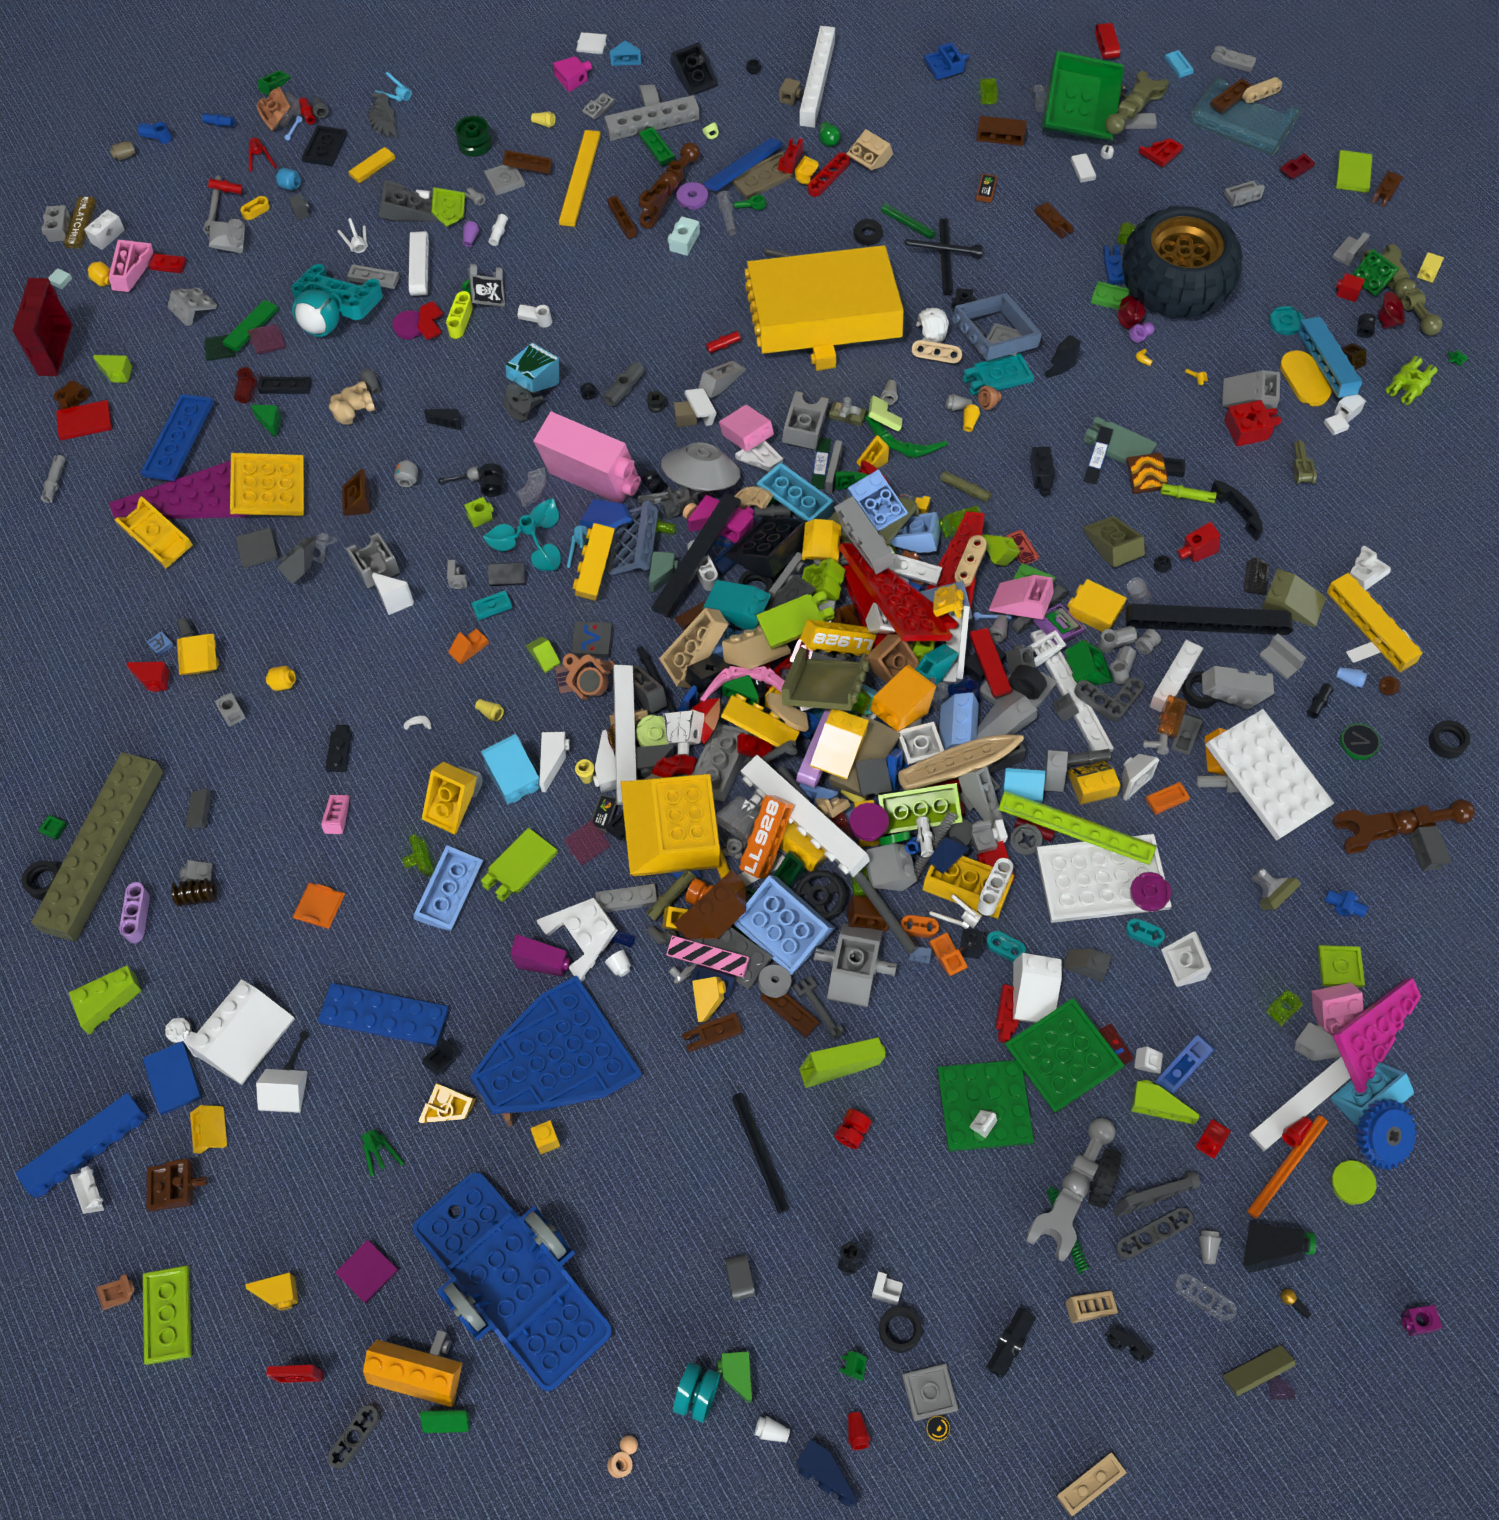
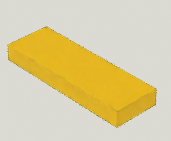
(371, 165)

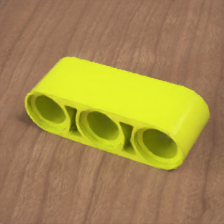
(459, 315)

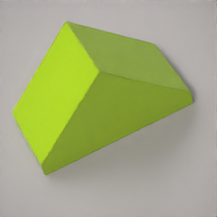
(543, 654)

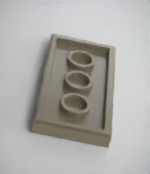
(761, 177)

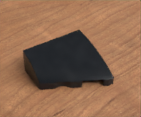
(1065, 356)

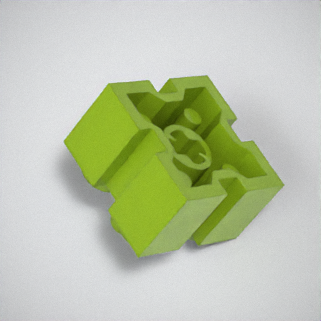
(825, 578)

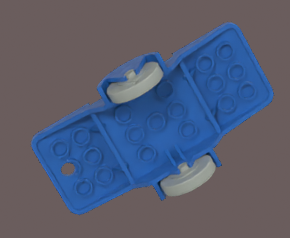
(512, 1280)

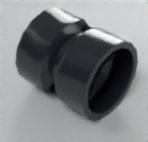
(491, 480)

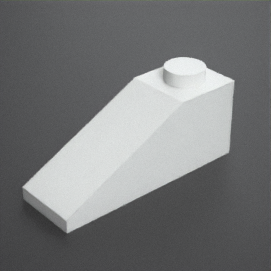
(552, 756)
(605, 766)

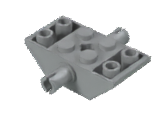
(849, 979)

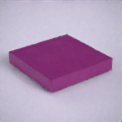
(366, 1271)

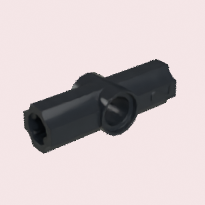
(849, 1258)
(1010, 1342)

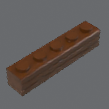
(622, 217)

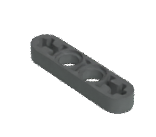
(1023, 623)
(1152, 1230)

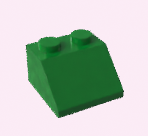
(1088, 663)

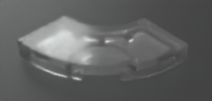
(533, 488)

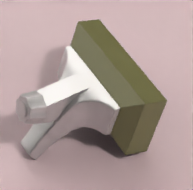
(847, 413)
(1274, 890)

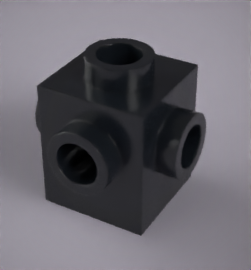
(962, 296)

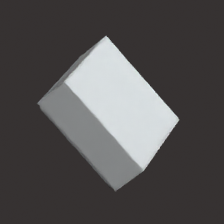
(1336, 424)

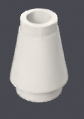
(771, 1430)

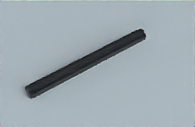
(945, 257)
(760, 1153)

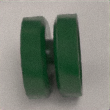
(473, 136)

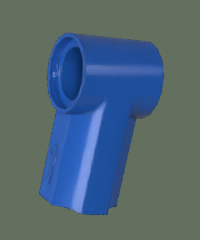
(158, 131)

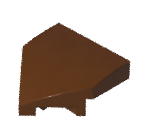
(846, 615)

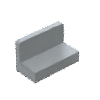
(1351, 249)
(1283, 657)

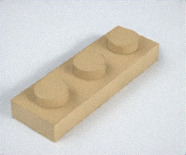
(1091, 1484)

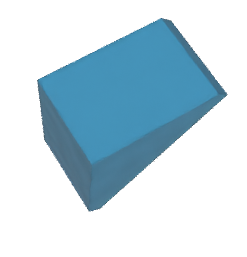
(625, 55)

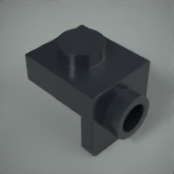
(440, 1057)

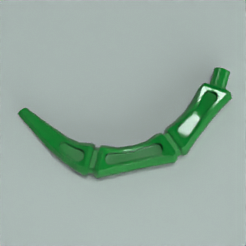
(905, 448)

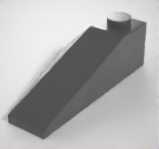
(403, 205)

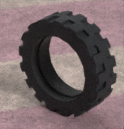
(1105, 1178)

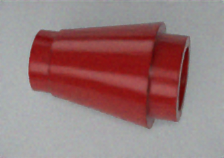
(1296, 1132)
(857, 1432)

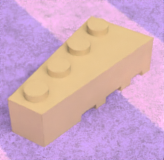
(694, 644)

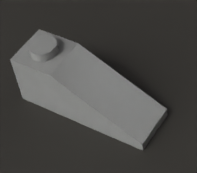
(720, 378)
(981, 794)

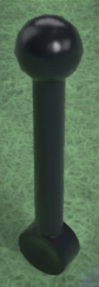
(304, 1035)

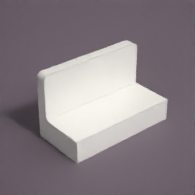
(701, 405)

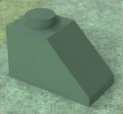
(662, 569)

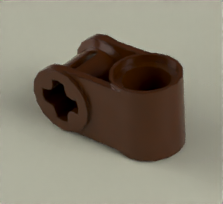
(71, 394)

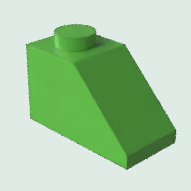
(736, 1373)

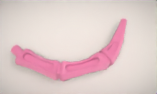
(757, 673)

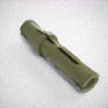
(961, 484)
(670, 895)

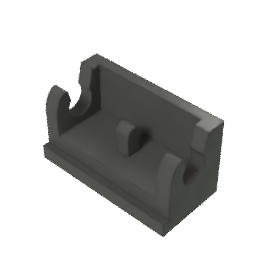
(1429, 848)

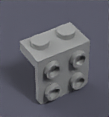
(187, 301)

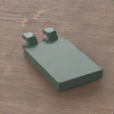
(1122, 442)

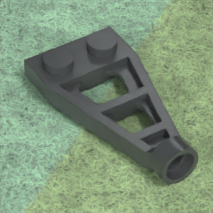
(1135, 1201)

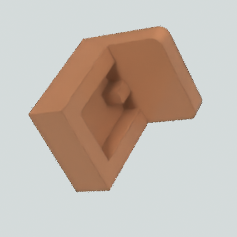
(115, 1292)

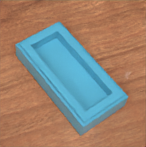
(1179, 64)

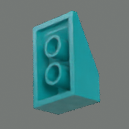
(738, 602)

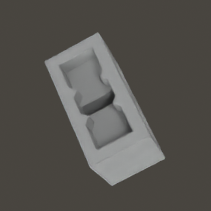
(56, 223)

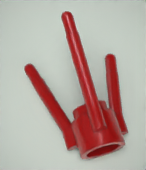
(256, 148)

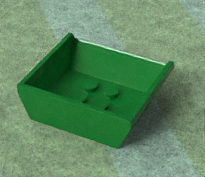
(1081, 95)

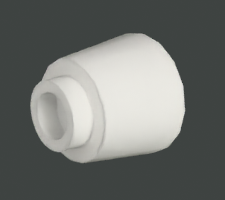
(618, 963)

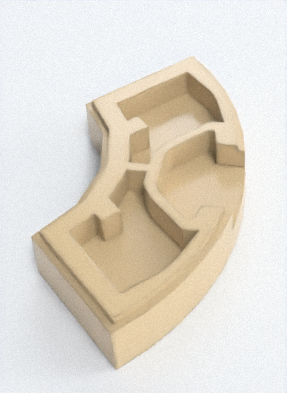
(754, 496)
(791, 715)

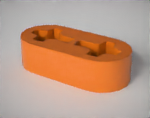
(919, 926)

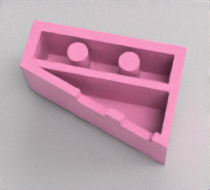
(129, 263)

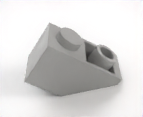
(1316, 1043)

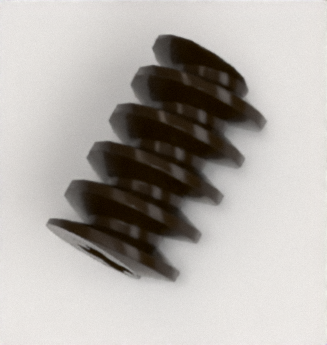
(194, 893)

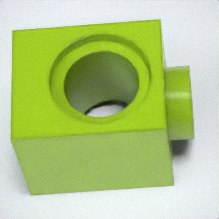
(479, 511)

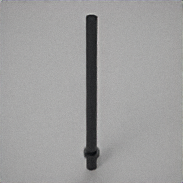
(645, 659)

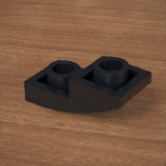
(1120, 1340)

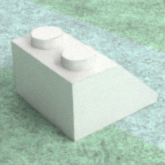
(919, 742)

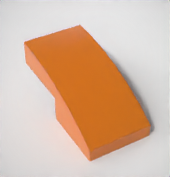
(947, 955)

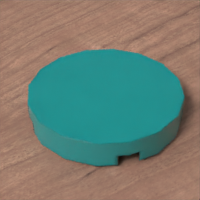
(1285, 320)

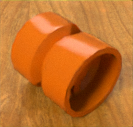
(696, 890)

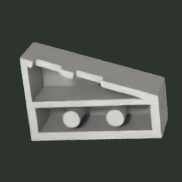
(1237, 687)

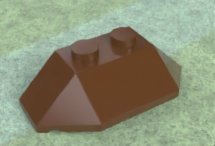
(715, 910)

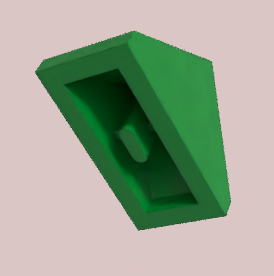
(268, 416)
(742, 686)

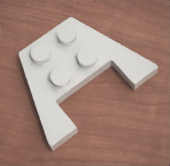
(589, 928)

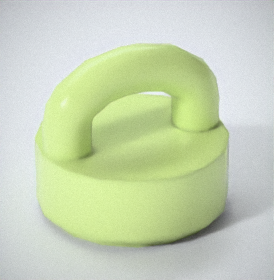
(709, 128)

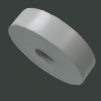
(777, 973)

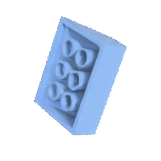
(783, 924)

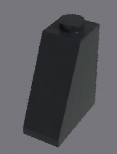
(1274, 1246)

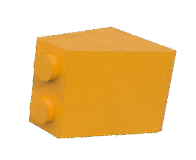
(903, 699)

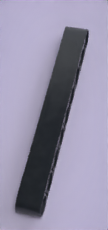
(1209, 619)

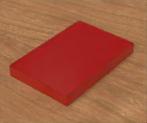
(84, 420)

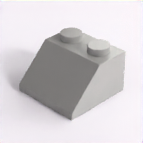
(890, 867)

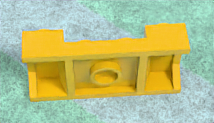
(155, 533)

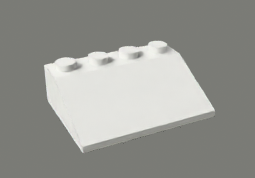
(240, 1032)

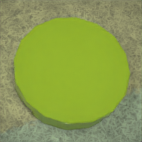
(1353, 1182)

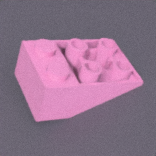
(1024, 596)

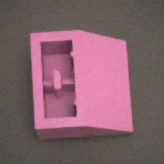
(1336, 1006)

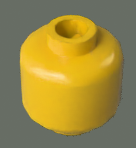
(99, 273)
(280, 678)

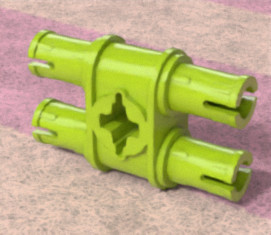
(1411, 380)

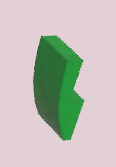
(846, 479)

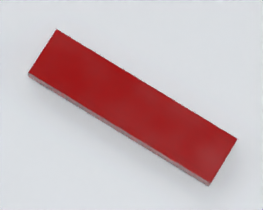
(990, 662)

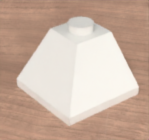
(1137, 773)

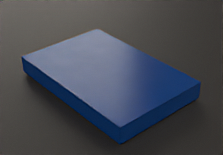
(172, 1078)

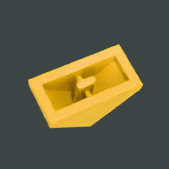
(876, 453)

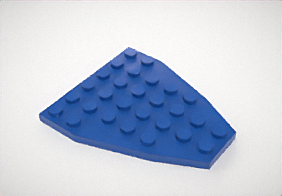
(554, 1056)

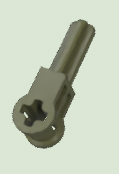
(1303, 468)

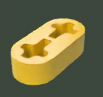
(255, 208)

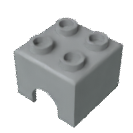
(373, 559)

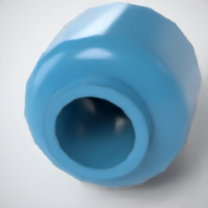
(288, 179)

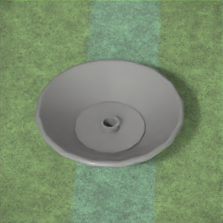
(700, 467)

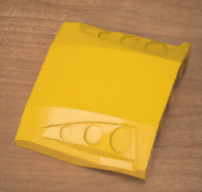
(821, 540)

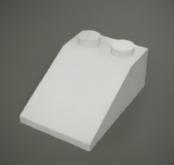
(1035, 986)

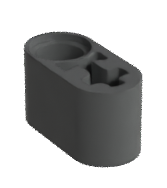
(740, 1277)

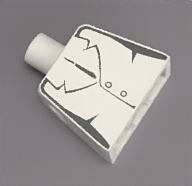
(683, 729)

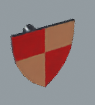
(711, 710)

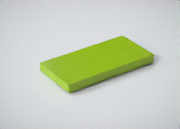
(166, 1315)

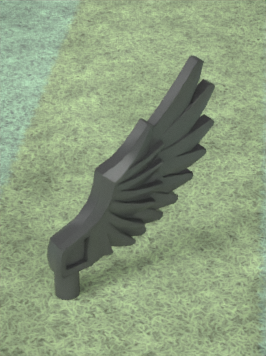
(382, 115)

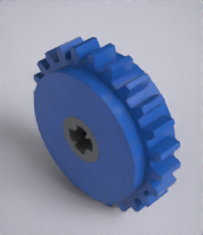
(1386, 1134)

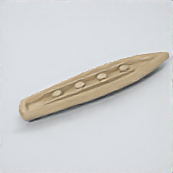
(958, 761)

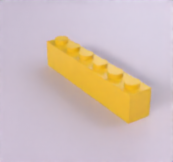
(1374, 622)

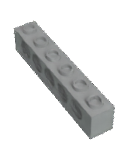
(656, 116)

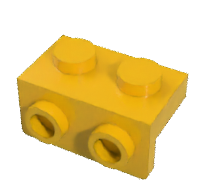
(947, 600)

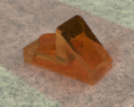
(1171, 716)

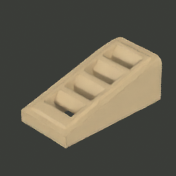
(1078, 1312)

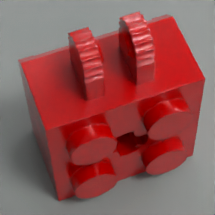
(1251, 422)

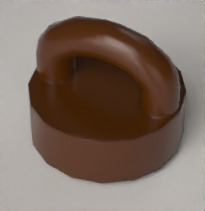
(1389, 685)

